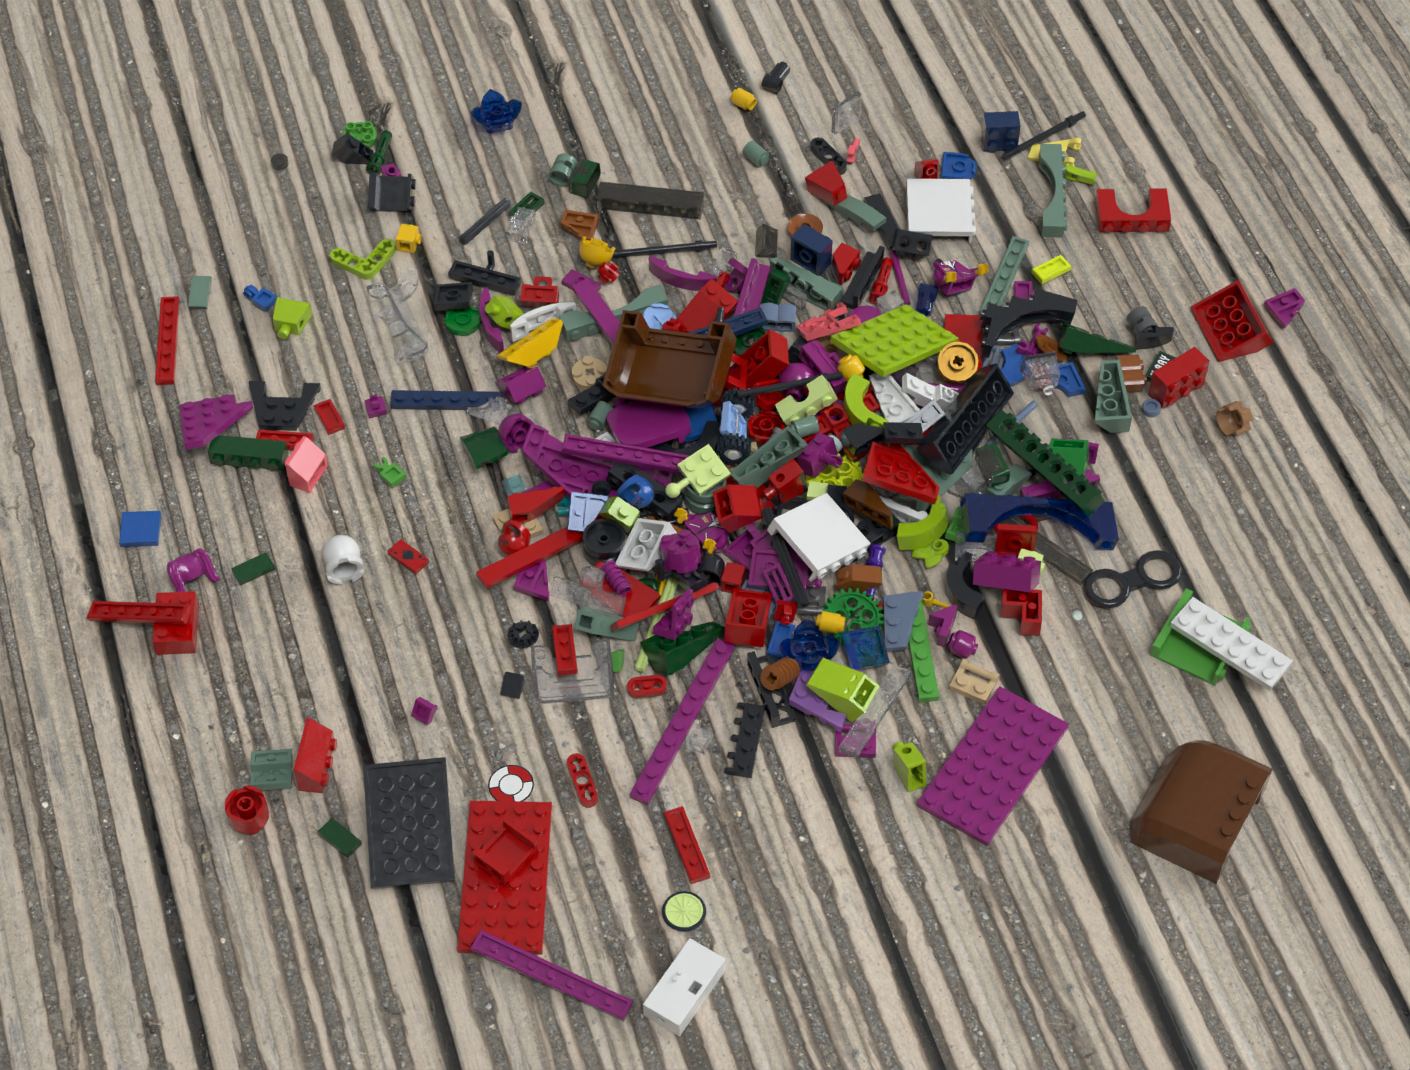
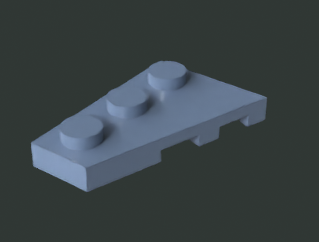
(899, 618)

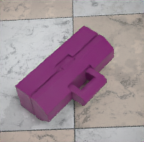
(820, 362)

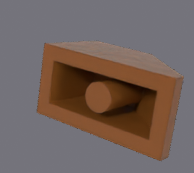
(859, 577)

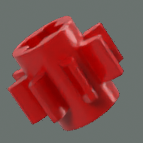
(608, 272)
(673, 325)

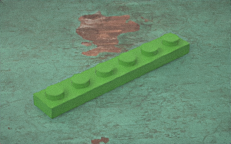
(922, 660)

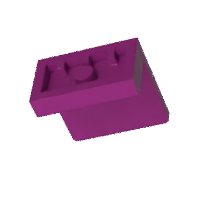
(676, 620)

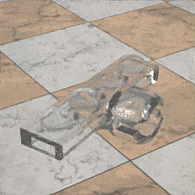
(588, 591)

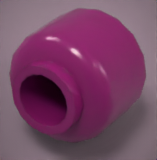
(962, 644)

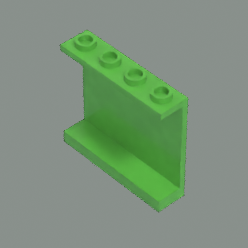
(1185, 654)

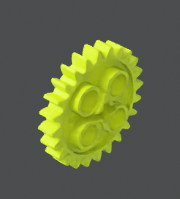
(837, 475)

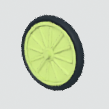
(684, 911)

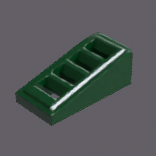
(781, 280)

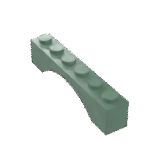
(1053, 216)
(581, 324)

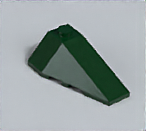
(1081, 341)
(672, 655)

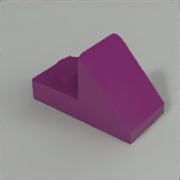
(943, 621)

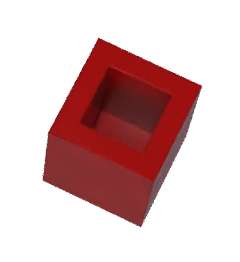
(733, 577)

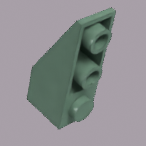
(599, 623)

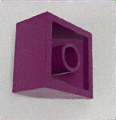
(521, 384)

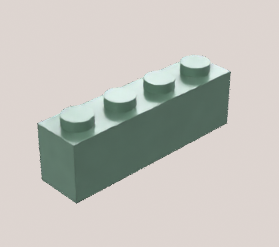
(816, 288)
(1112, 400)
(769, 458)

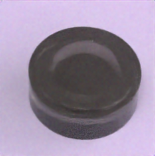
(279, 161)

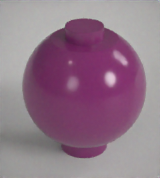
(795, 372)

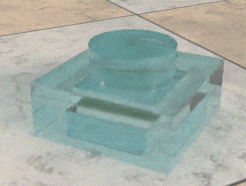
(513, 485)

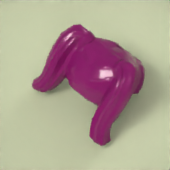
(189, 567)

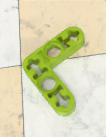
(364, 264)

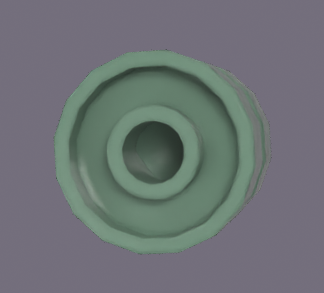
(562, 169)

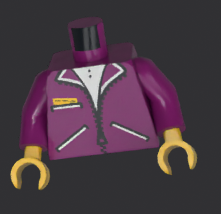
(954, 277)
(706, 528)

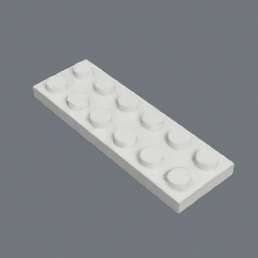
(1231, 643)

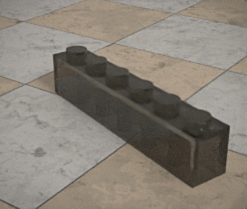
(650, 200)

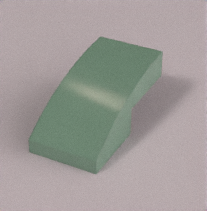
(199, 292)

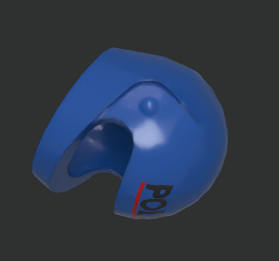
(636, 491)

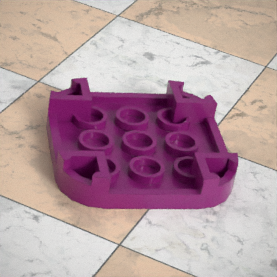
(648, 423)

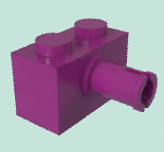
(819, 453)

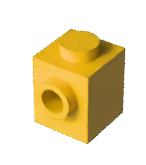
(408, 238)

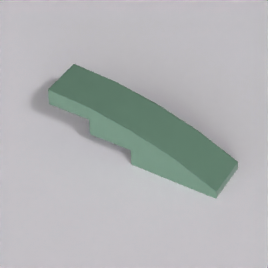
(859, 212)

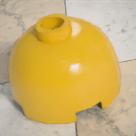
(595, 252)

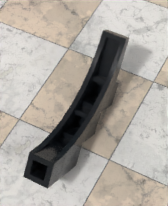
(1020, 311)

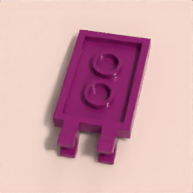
(765, 558)

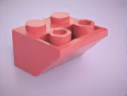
(305, 465)

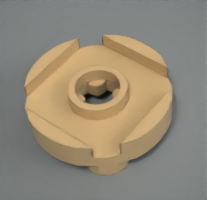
(586, 365)

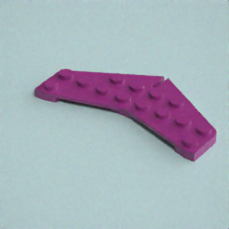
(569, 470)

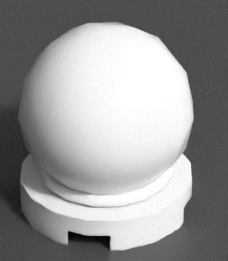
(342, 559)

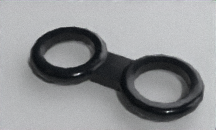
(1132, 579)

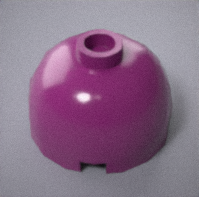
(514, 431)

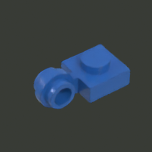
(263, 299)

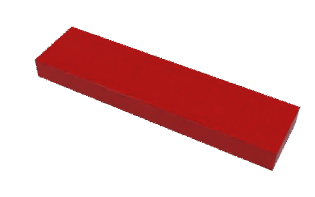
(687, 845)

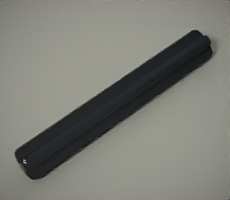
(484, 221)

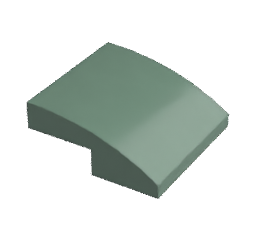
(271, 769)

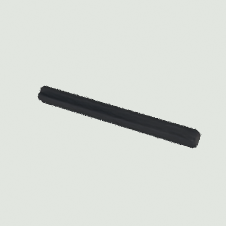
(786, 561)

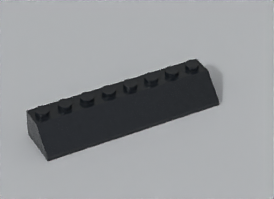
(966, 419)

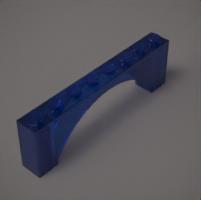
(986, 511)

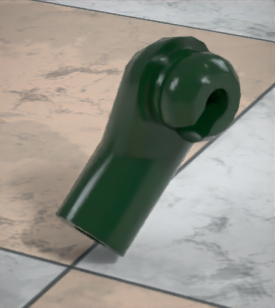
(652, 583)

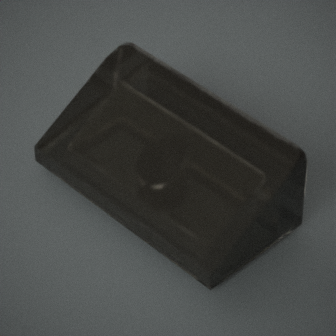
(766, 242)

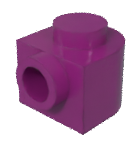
(390, 170)

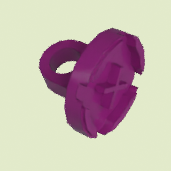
(738, 273)

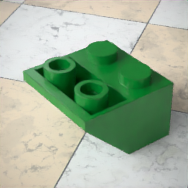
(1073, 451)

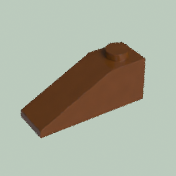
(865, 501)

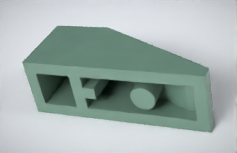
(1018, 477)

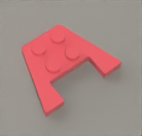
(827, 324)

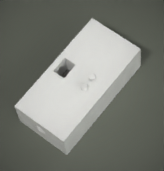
(684, 987)

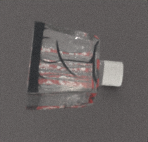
(1041, 371)

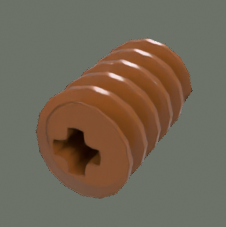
(780, 673)

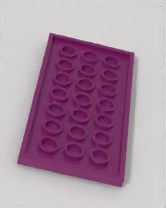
(993, 765)

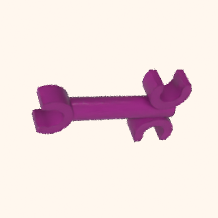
(1029, 349)

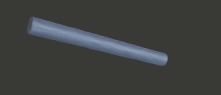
(1020, 416)

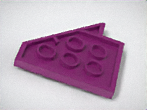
(209, 418)

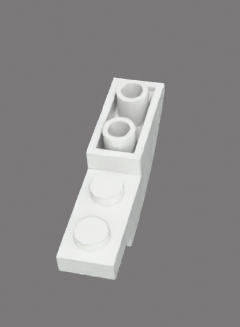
(924, 393)

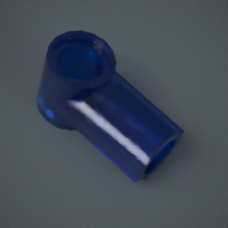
(926, 297)

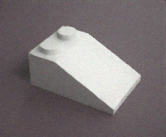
(644, 544)

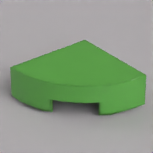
(617, 660)

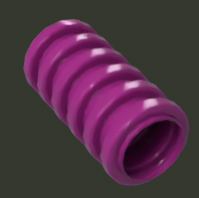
(616, 578)

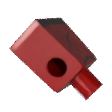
(786, 482)

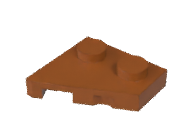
(580, 223)

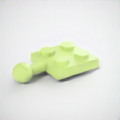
(701, 471)

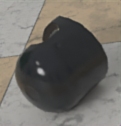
(712, 565)

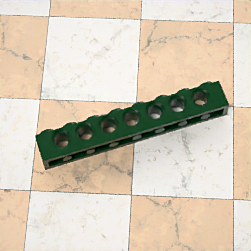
(1085, 502)

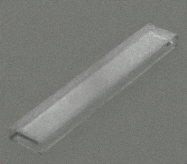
(878, 707)

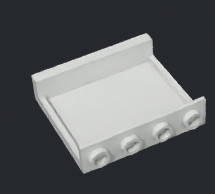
(940, 207)
(821, 535)

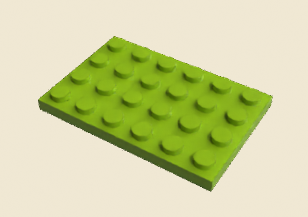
(894, 340)

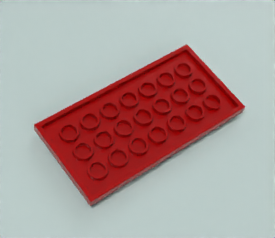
(510, 910)

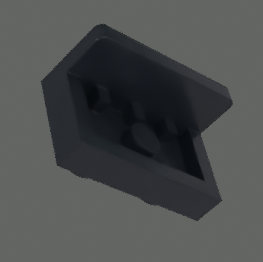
(902, 433)

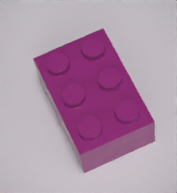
(1007, 572)

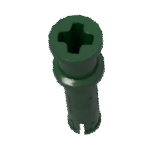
(377, 158)

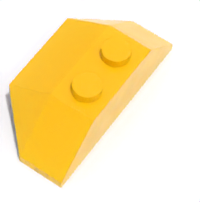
(535, 345)

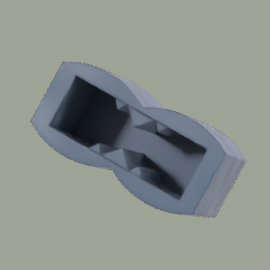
(779, 317)

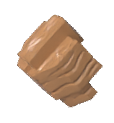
(1234, 418)

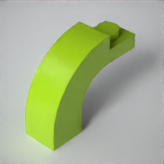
(854, 406)
(924, 532)

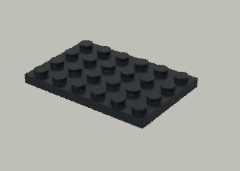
(408, 823)

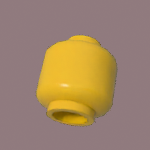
(850, 365)

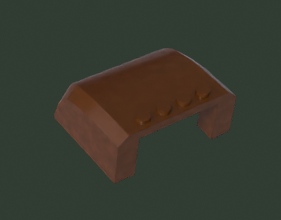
(669, 364)
(1198, 806)

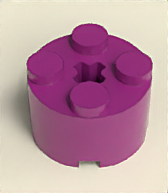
(680, 552)

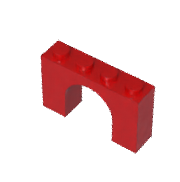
(1113, 219)

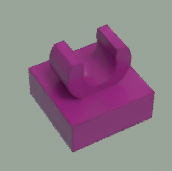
(375, 406)
(423, 710)

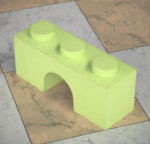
(819, 397)

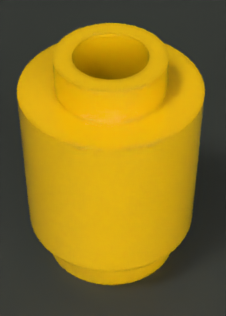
(743, 99)
(830, 622)

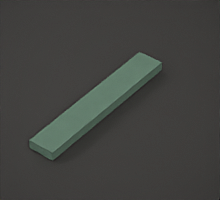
(1006, 272)

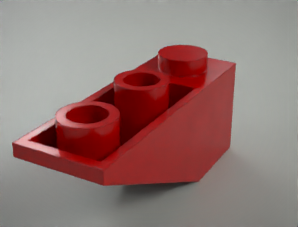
(530, 505)

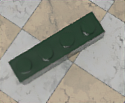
(248, 452)

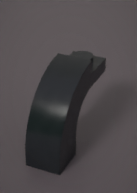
(958, 593)

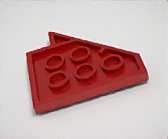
(899, 472)

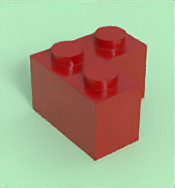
(1024, 606)

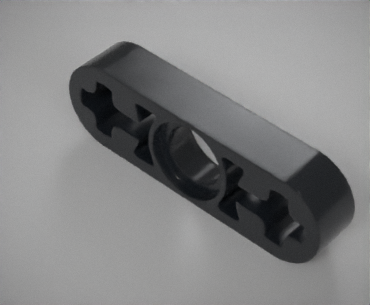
(828, 149)

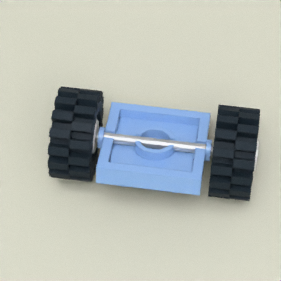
(734, 445)

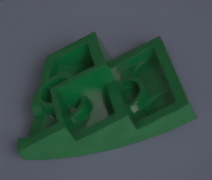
(484, 446)

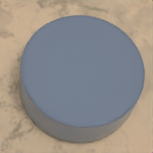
(1151, 408)

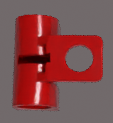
(539, 295)

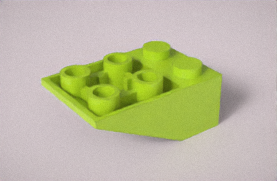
(843, 688)

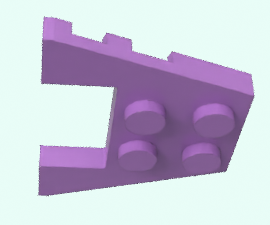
(810, 703)

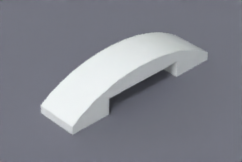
(537, 317)

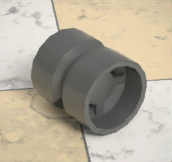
(1141, 320)

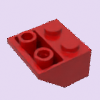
(737, 506)

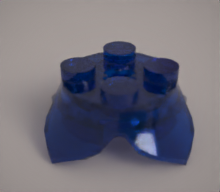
(496, 112)
(805, 638)

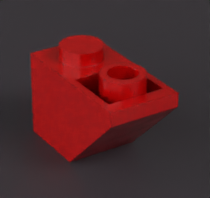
(926, 169)
(845, 261)

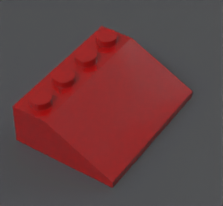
(1231, 323)

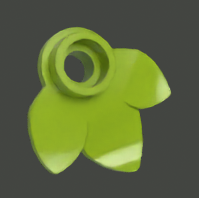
(932, 553)

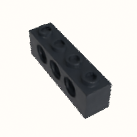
(665, 510)
(876, 533)

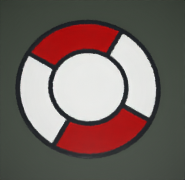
(511, 783)

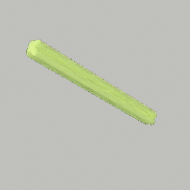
(667, 594)

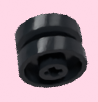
(603, 541)

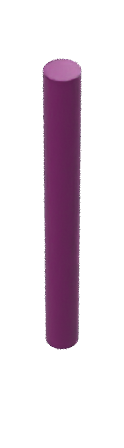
(900, 279)

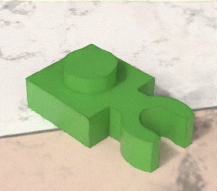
(390, 473)

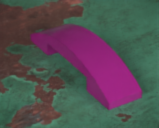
(678, 278)
(492, 335)

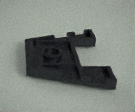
(281, 412)

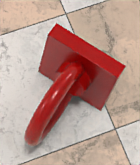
(1014, 537)

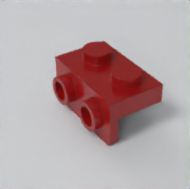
(768, 400)

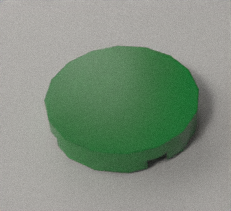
(463, 321)

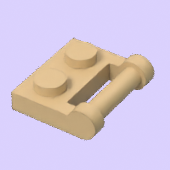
(971, 686)

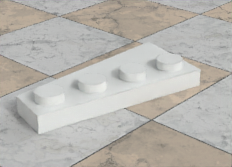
(893, 402)

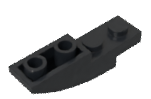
(590, 397)

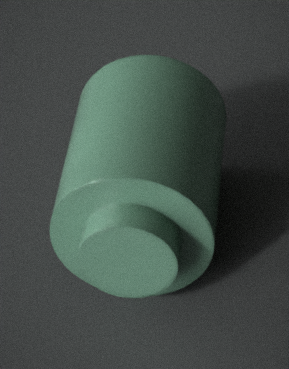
(756, 153)
(598, 418)
(805, 426)

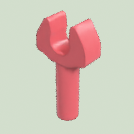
(852, 150)

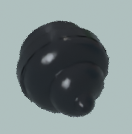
(601, 487)

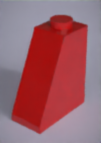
(827, 184)

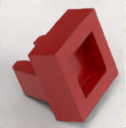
(785, 612)

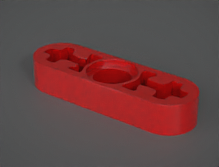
(581, 788)

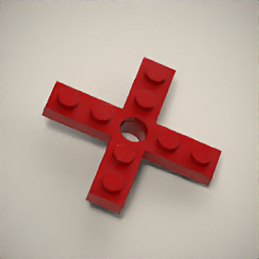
(828, 426)

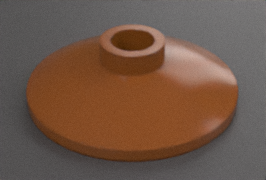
(807, 219)
(1049, 345)

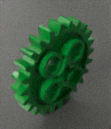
(839, 605)

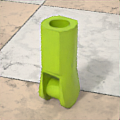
(1076, 174)

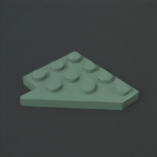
(941, 478)

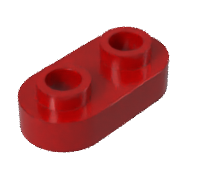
(646, 685)

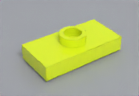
(1051, 269)

